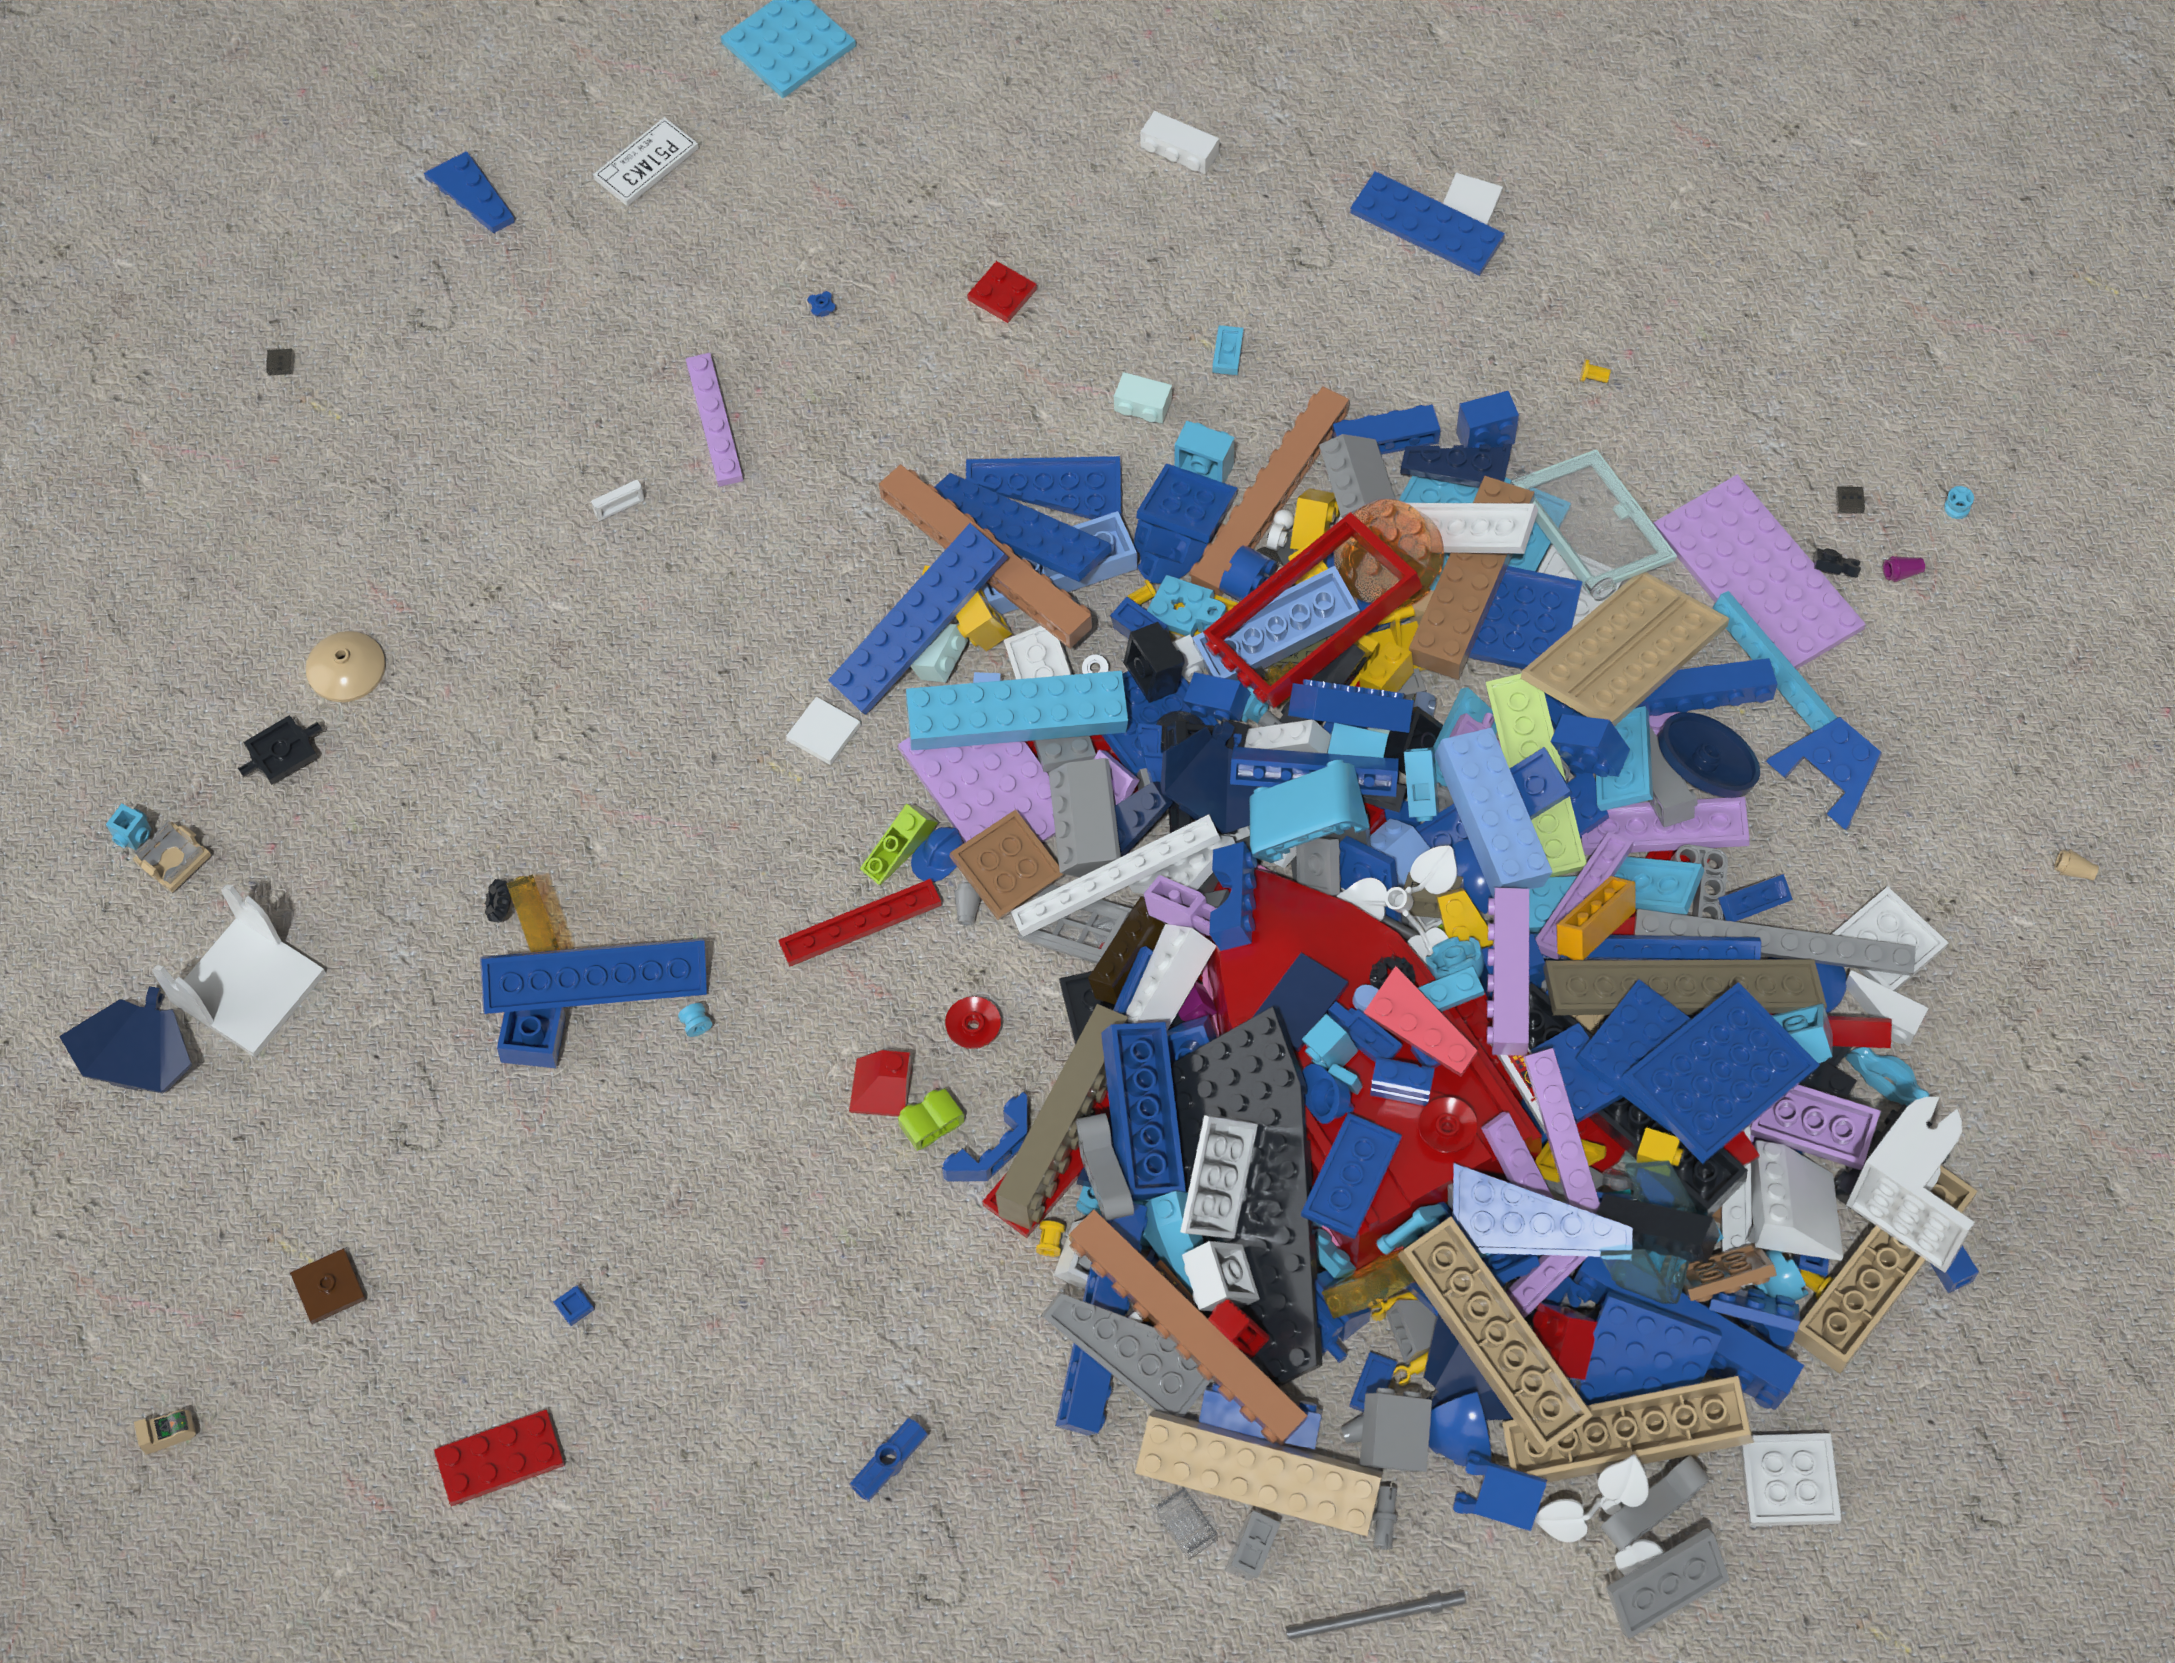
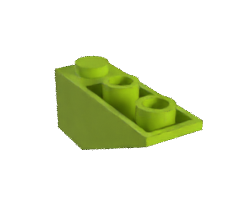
(898, 843)

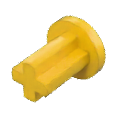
(1594, 372)
(1143, 594)
(1816, 1282)

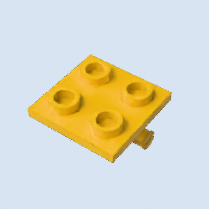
(1398, 634)

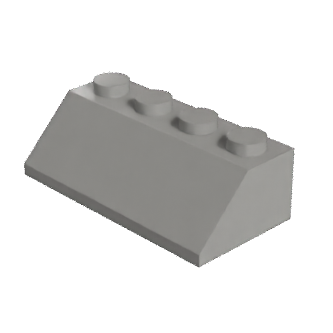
(1356, 472)
(1084, 816)

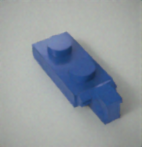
(1365, 1033)

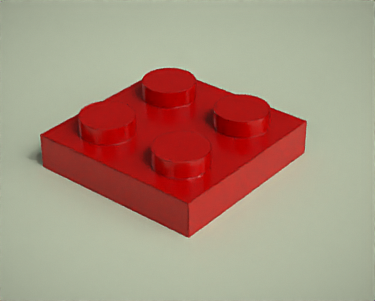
(1002, 291)

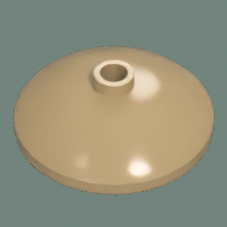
(347, 677)

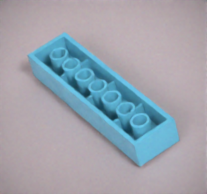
(1016, 710)

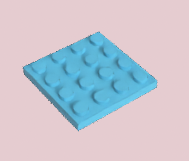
(788, 43)

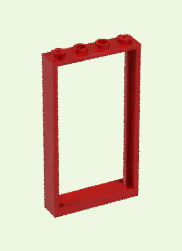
(1280, 581)

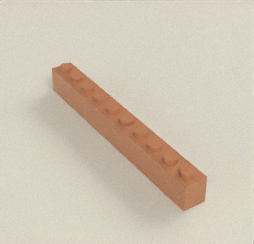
(1272, 487)
(1013, 579)
(1188, 1328)

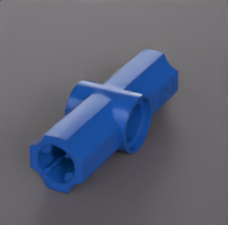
(875, 1473)

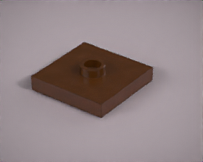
(327, 1286)

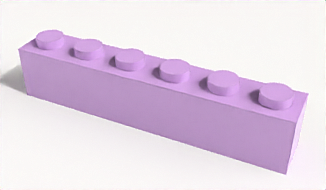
(1510, 972)

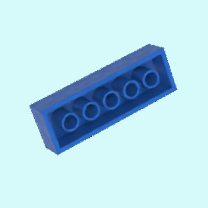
(1143, 1108)

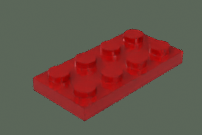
(498, 1457)

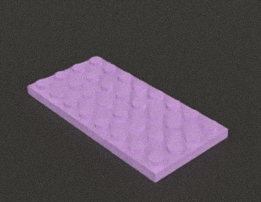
(1741, 548)

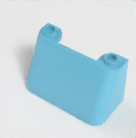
(1305, 810)

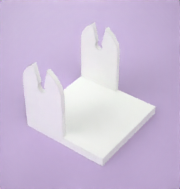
(245, 980)
(1898, 1184)

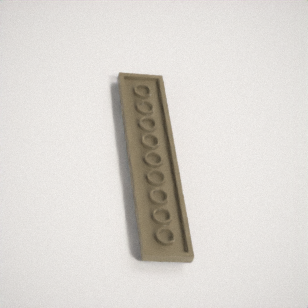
(1686, 984)

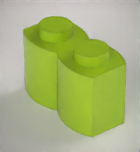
(930, 1119)

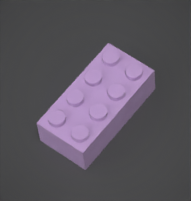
(1820, 1126)

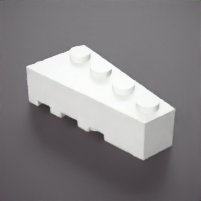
(1169, 975)

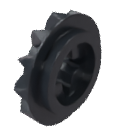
(497, 901)
(1379, 970)

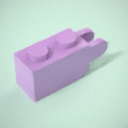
(1178, 905)

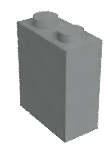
(1395, 1431)

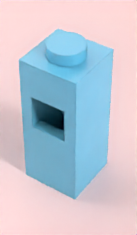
(1421, 783)

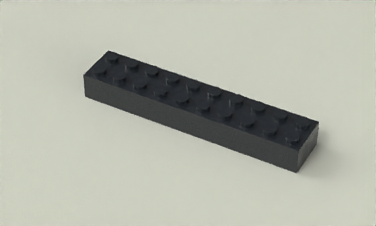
(1625, 1123)

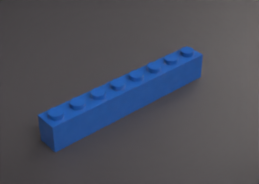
(1086, 1380)

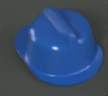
(932, 857)
(1326, 1095)

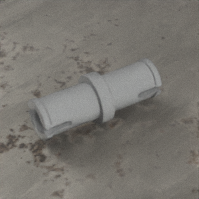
(1385, 1518)

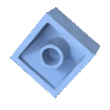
(1401, 843)

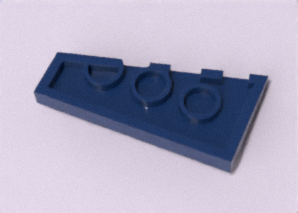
(1457, 464)
(1138, 814)

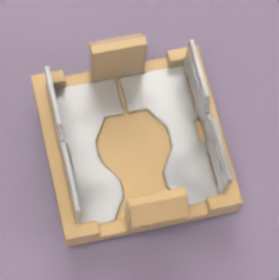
(171, 855)

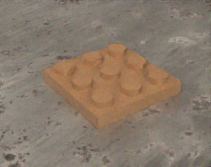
(1006, 864)
(1727, 1272)

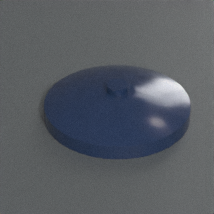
(1709, 755)

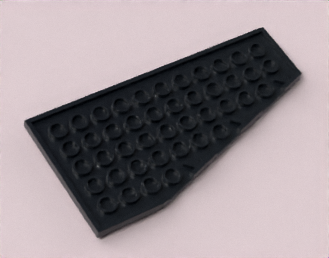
(1258, 1080)

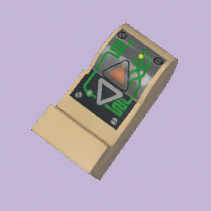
(164, 1431)

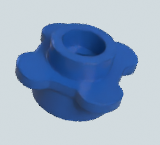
(821, 309)

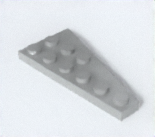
(1130, 1353)

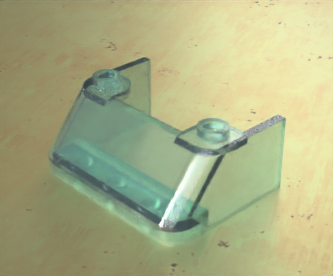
(1645, 1270)

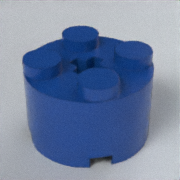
(1246, 573)

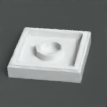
(1473, 197)
(823, 730)

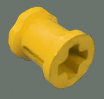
(1050, 1238)

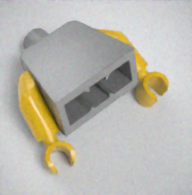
(1412, 1329)

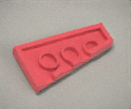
(1418, 1022)

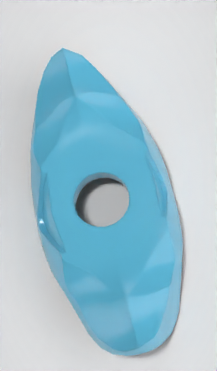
(1876, 1067)

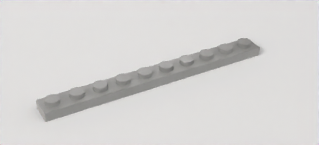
(1786, 942)

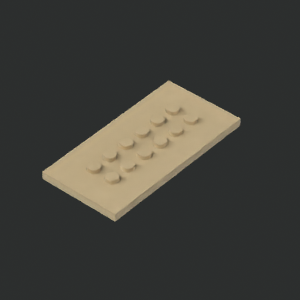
(1625, 648)

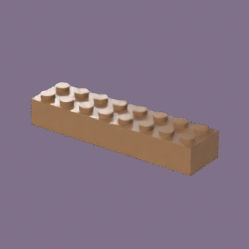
(1463, 595)

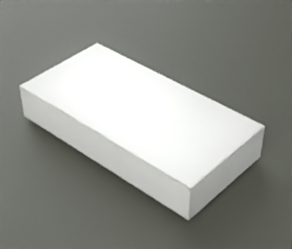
(617, 500)

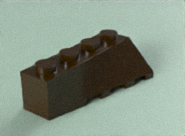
(1115, 964)

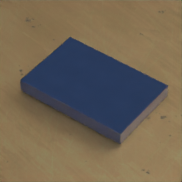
(1304, 997)

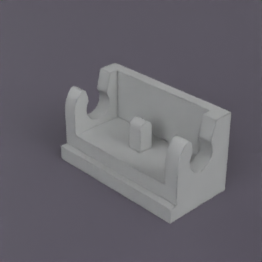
(1252, 1545)

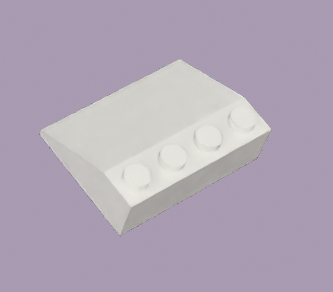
(1219, 1177)
(1793, 1204)

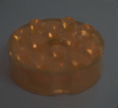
(1407, 533)

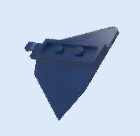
(1198, 779)
(130, 1045)
(1456, 1375)

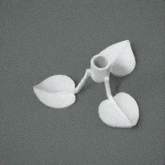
(1433, 870)
(1620, 1486)

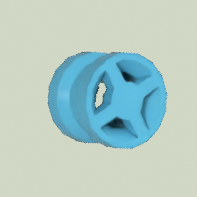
(1956, 496)
(695, 1019)

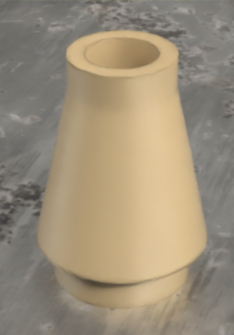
(2074, 865)

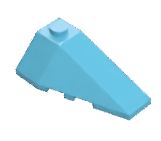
(1164, 1235)

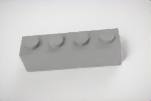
(1671, 796)

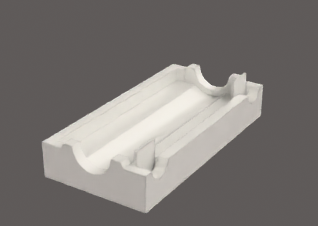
(1037, 654)

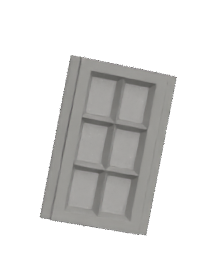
(1083, 932)

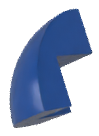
(1165, 552)
(1473, 878)
(1460, 1430)

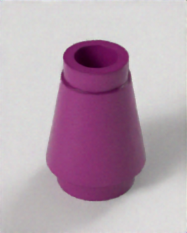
(1900, 568)

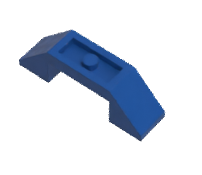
(964, 1168)

